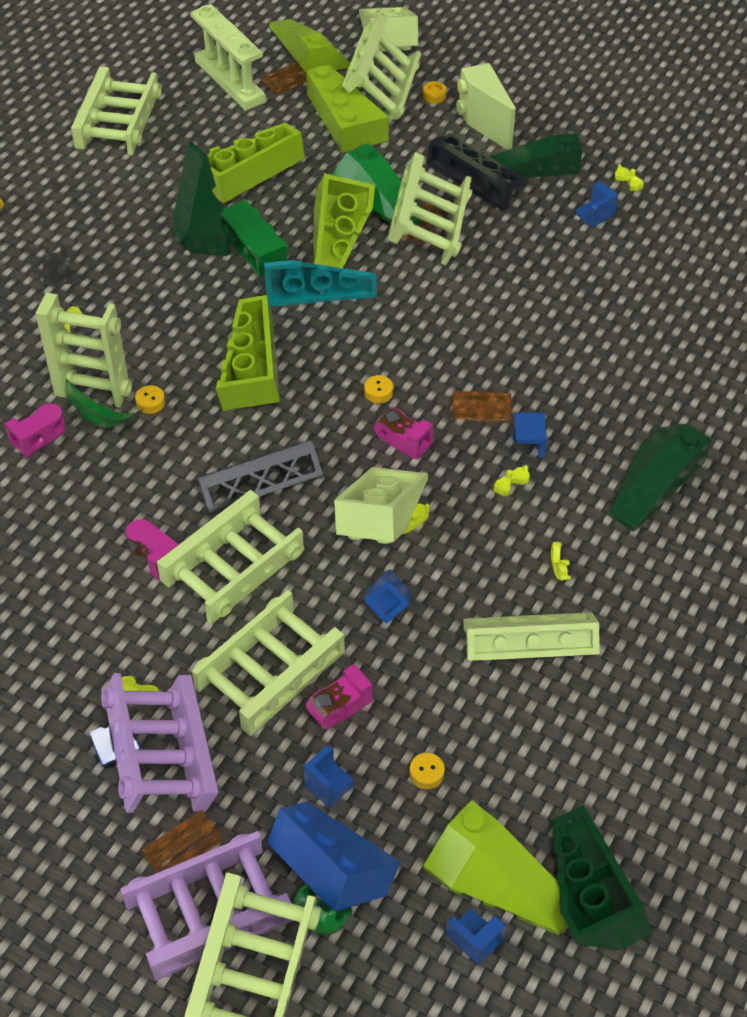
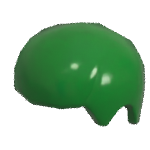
(329, 920)

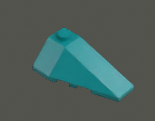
(304, 283)

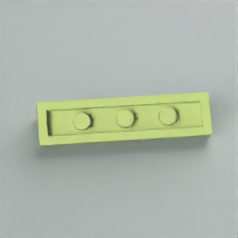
(531, 636)

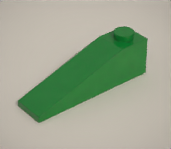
(370, 167)

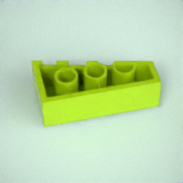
(347, 115)
(254, 160)
(251, 362)

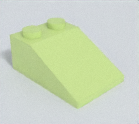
(400, 25)
(486, 104)
(379, 504)

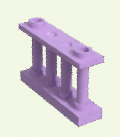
(185, 726)
(174, 956)

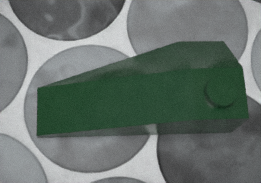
(544, 157)
(197, 209)
(657, 471)
(593, 888)

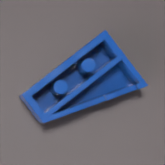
(331, 857)

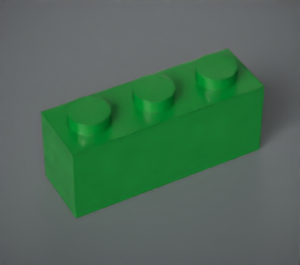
(253, 236)

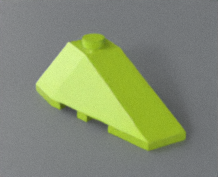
(308, 46)
(339, 218)
(491, 865)

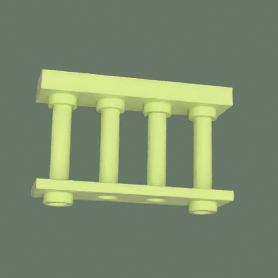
(363, 63)
(223, 69)
(98, 98)
(406, 208)
(61, 359)
(224, 530)
(278, 689)
(225, 934)

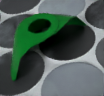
(94, 412)

